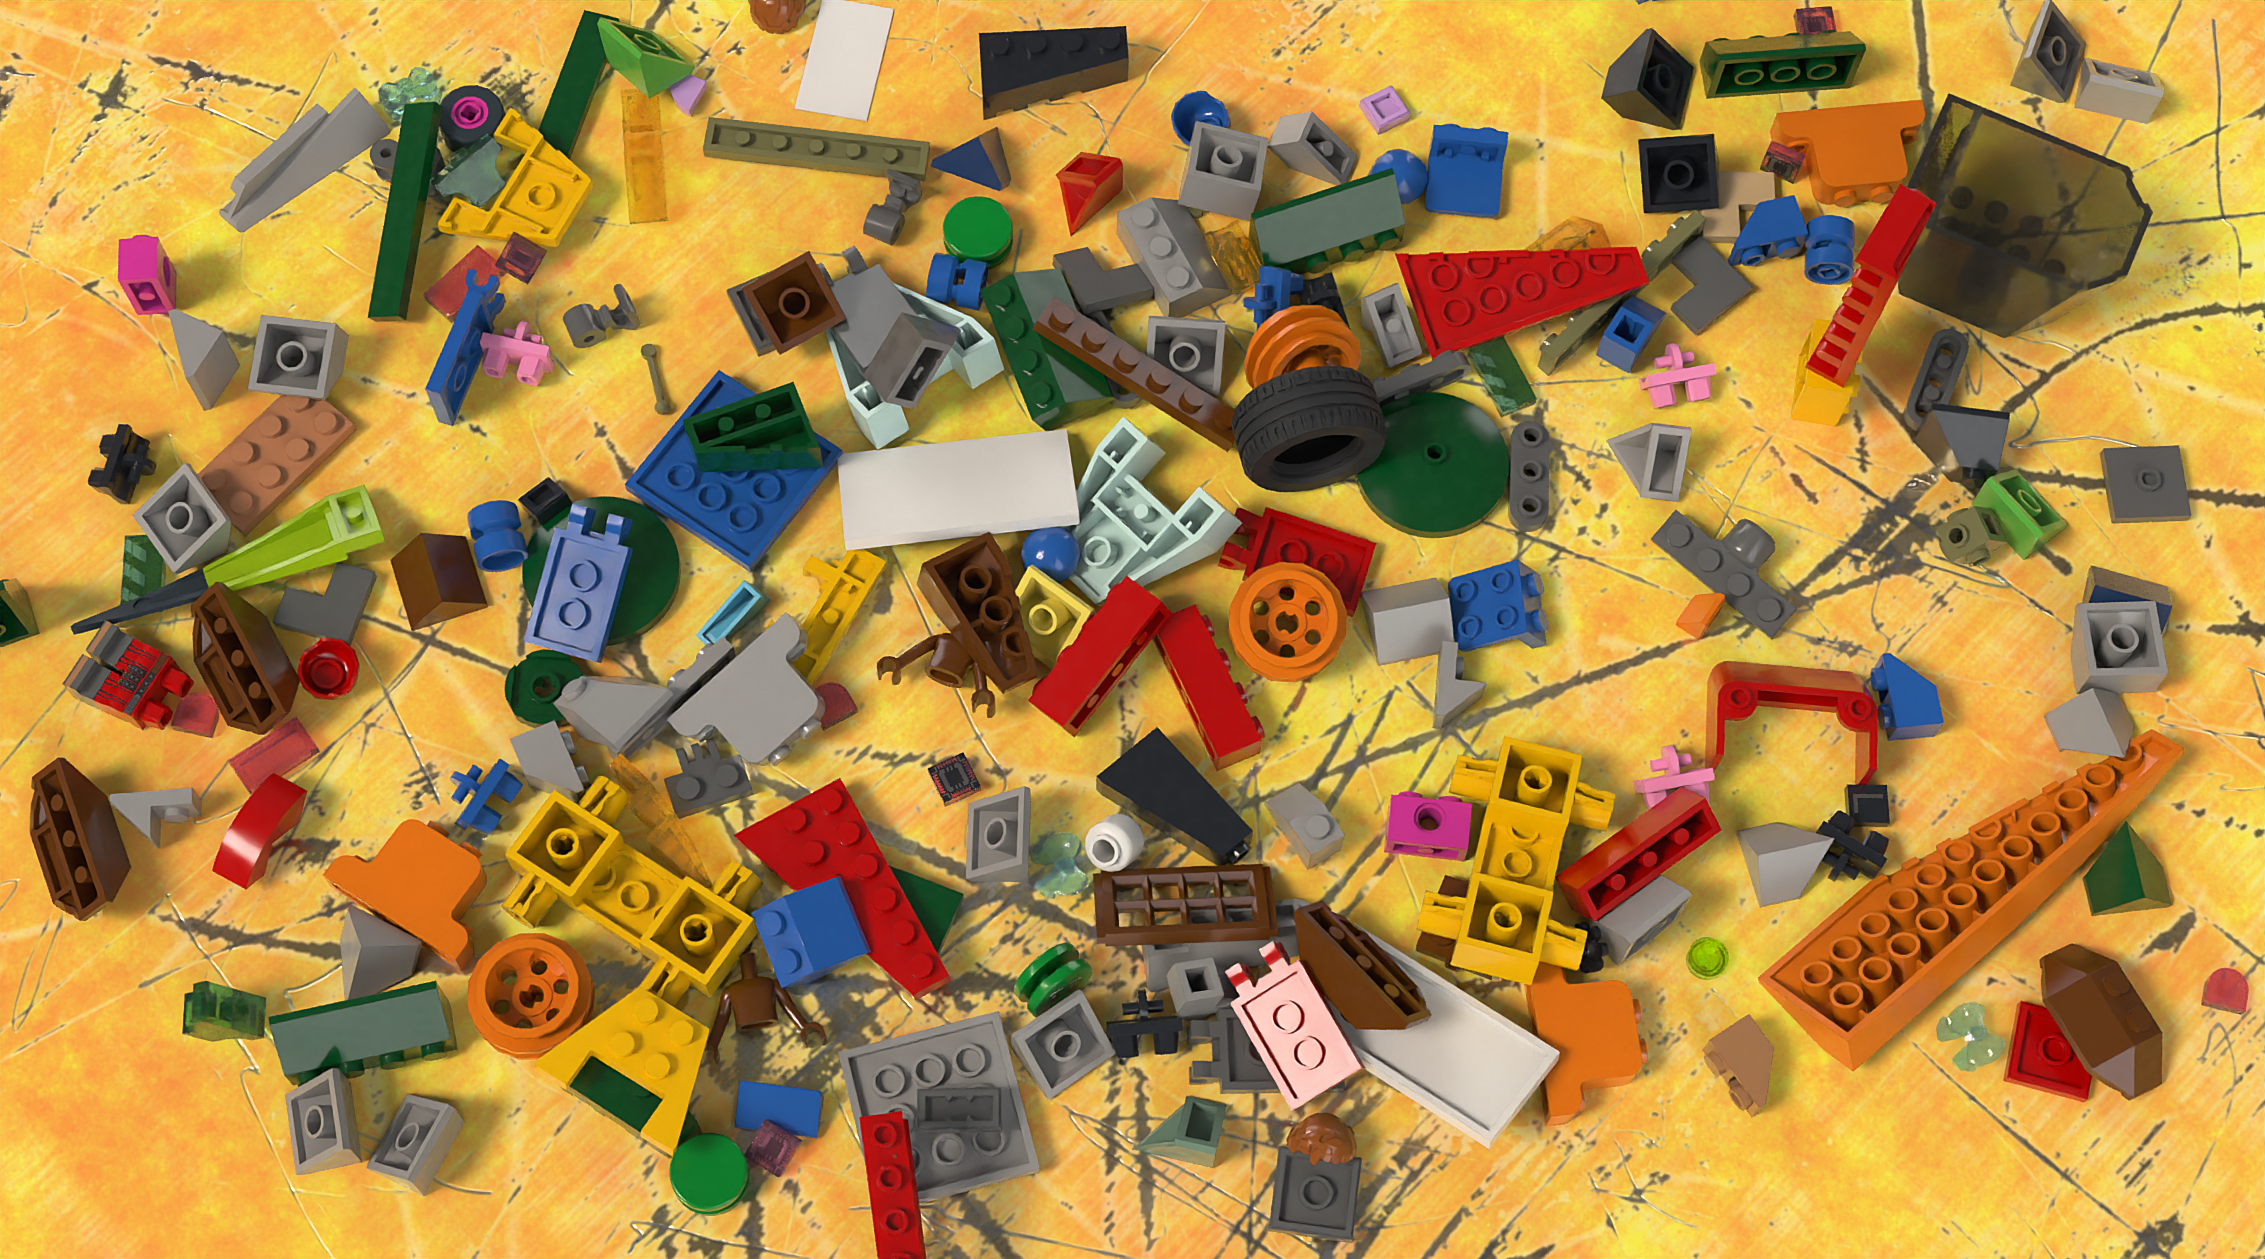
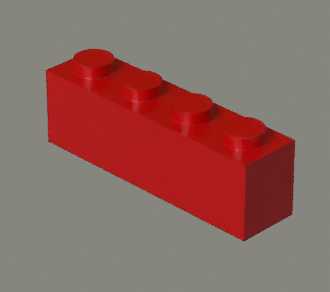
(1099, 655)
(1208, 689)
(1638, 853)

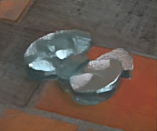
(418, 86)
(1061, 852)
(1968, 1023)

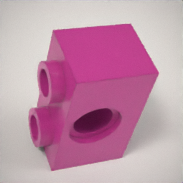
(146, 275)
(1409, 838)

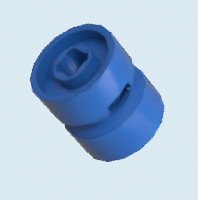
(1829, 250)
(944, 279)
(497, 541)

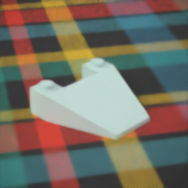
(971, 357)
(1129, 528)

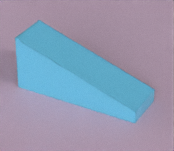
(734, 613)

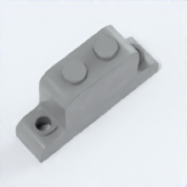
(757, 698)

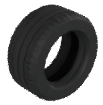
(1309, 428)

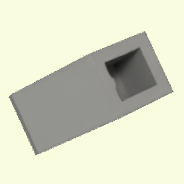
(547, 761)

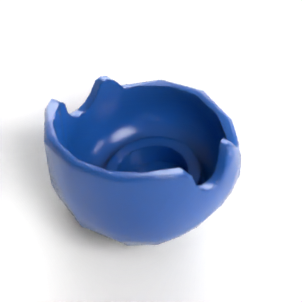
(1197, 107)
(1408, 170)
(1052, 551)

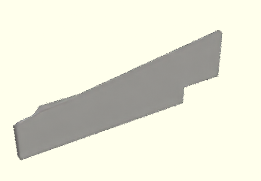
(302, 158)
(1161, 957)

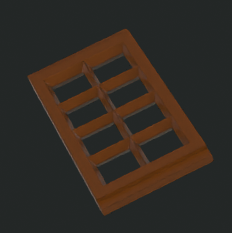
(1260, 900)

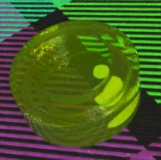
(1707, 958)

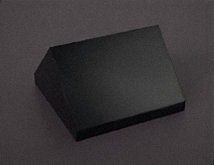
(1679, 173)

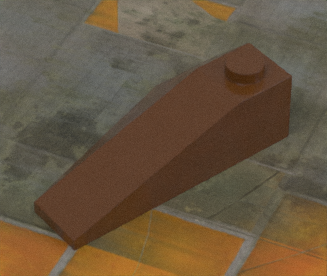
(978, 604)

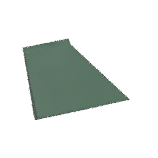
(1188, 1133)

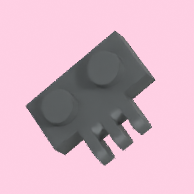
(706, 781)

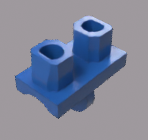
(1273, 292)
(476, 812)

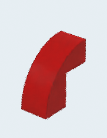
(260, 822)

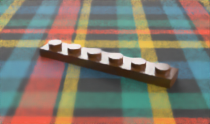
(1137, 372)

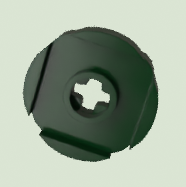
(531, 674)

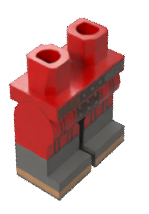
(127, 679)

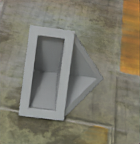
(1654, 458)
(2092, 724)
(1781, 860)
(374, 954)

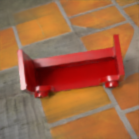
(1740, 687)

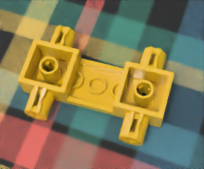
(631, 893)
(1508, 901)

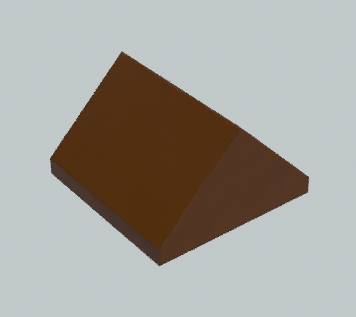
(794, 302)
(437, 579)

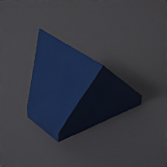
(978, 160)

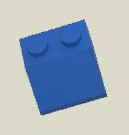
(811, 933)

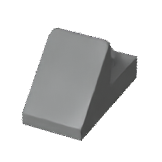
(1391, 325)
(1452, 692)
(147, 809)

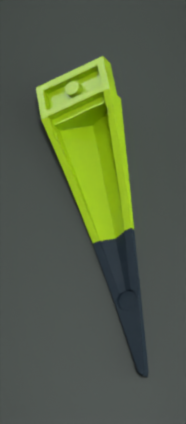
(305, 542)

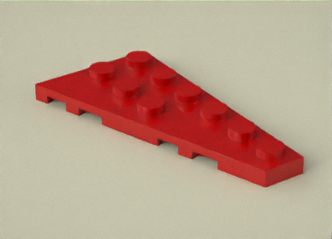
(1495, 293)
(828, 839)

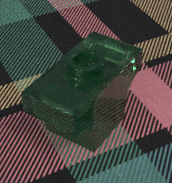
(472, 172)
(223, 1013)

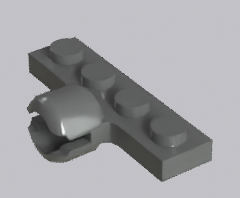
(1729, 567)

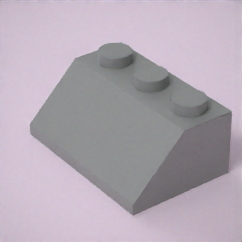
(1171, 255)

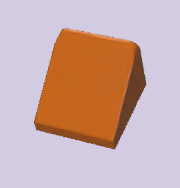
(1700, 613)

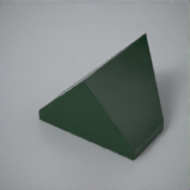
(2126, 877)

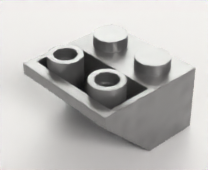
(910, 358)

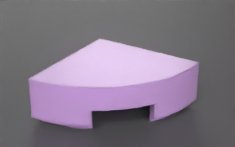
(688, 93)

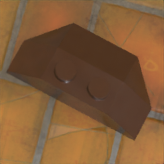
(241, 661)
(76, 840)
(1356, 972)
(2103, 1019)

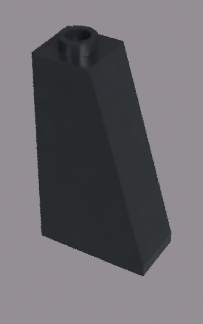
(1172, 796)

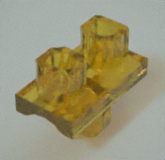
(1234, 257)

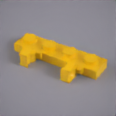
(843, 593)

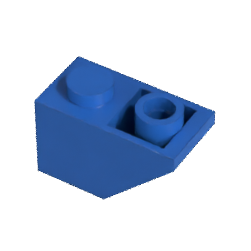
(1771, 231)
(1629, 333)
(1907, 700)

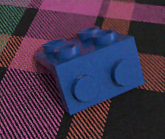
(1465, 171)
(1498, 607)

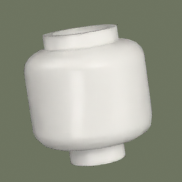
(1114, 842)

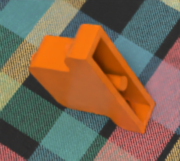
(1852, 149)
(418, 886)
(1593, 1032)

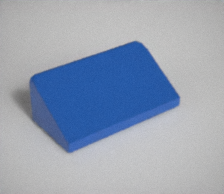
(788, 1107)

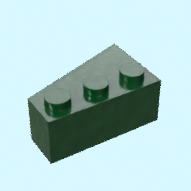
(755, 434)
(622, 1100)

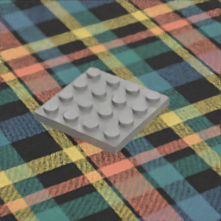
(955, 1055)

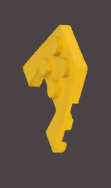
(537, 198)
(646, 1044)

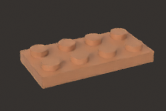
(274, 457)

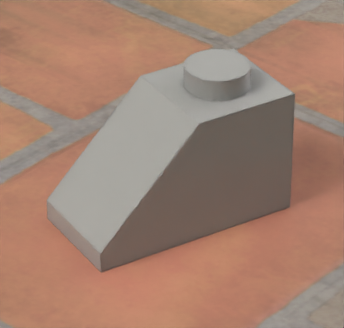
(1311, 148)
(1306, 824)

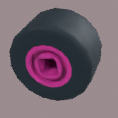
(469, 116)

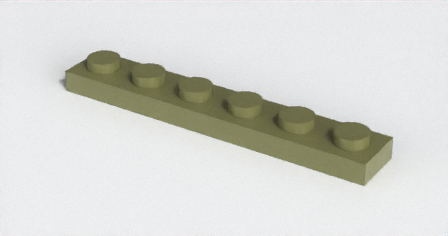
(815, 148)
(1585, 324)

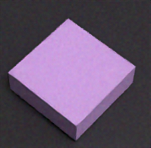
(1384, 109)

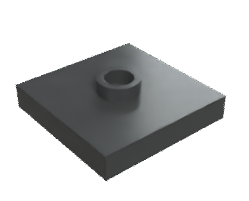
(2145, 484)
(1314, 1198)

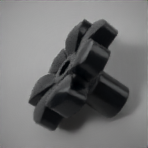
(1593, 950)

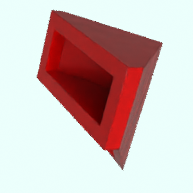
(1088, 186)

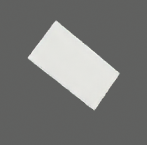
(844, 59)

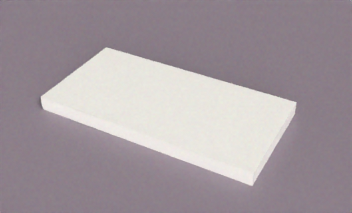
(957, 489)
(1460, 1062)

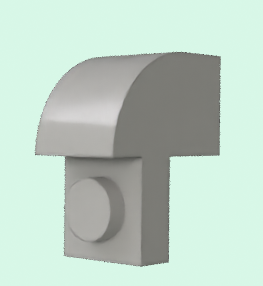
(1200, 988)

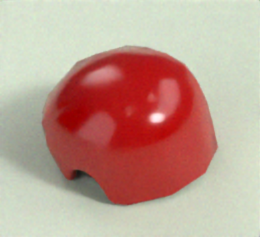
(328, 669)

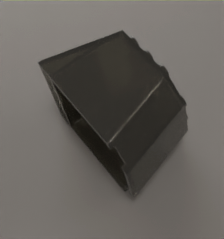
(2017, 222)

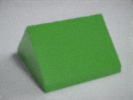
(642, 57)
(2021, 512)

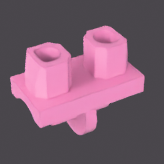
(519, 349)
(1661, 384)
(1657, 788)

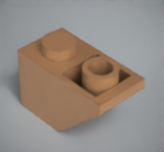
(1744, 1061)

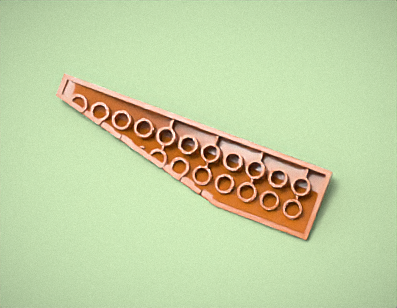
(1940, 915)

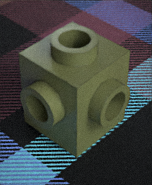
(1971, 536)

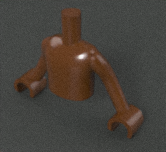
(946, 666)
(755, 1006)

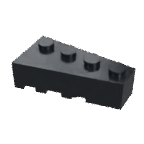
(1049, 63)

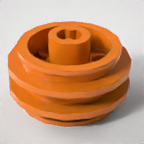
(1291, 340)
(1307, 587)
(547, 1031)

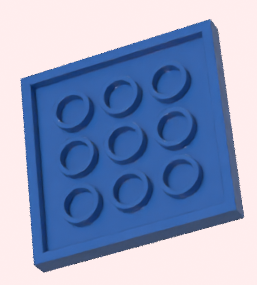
(729, 509)

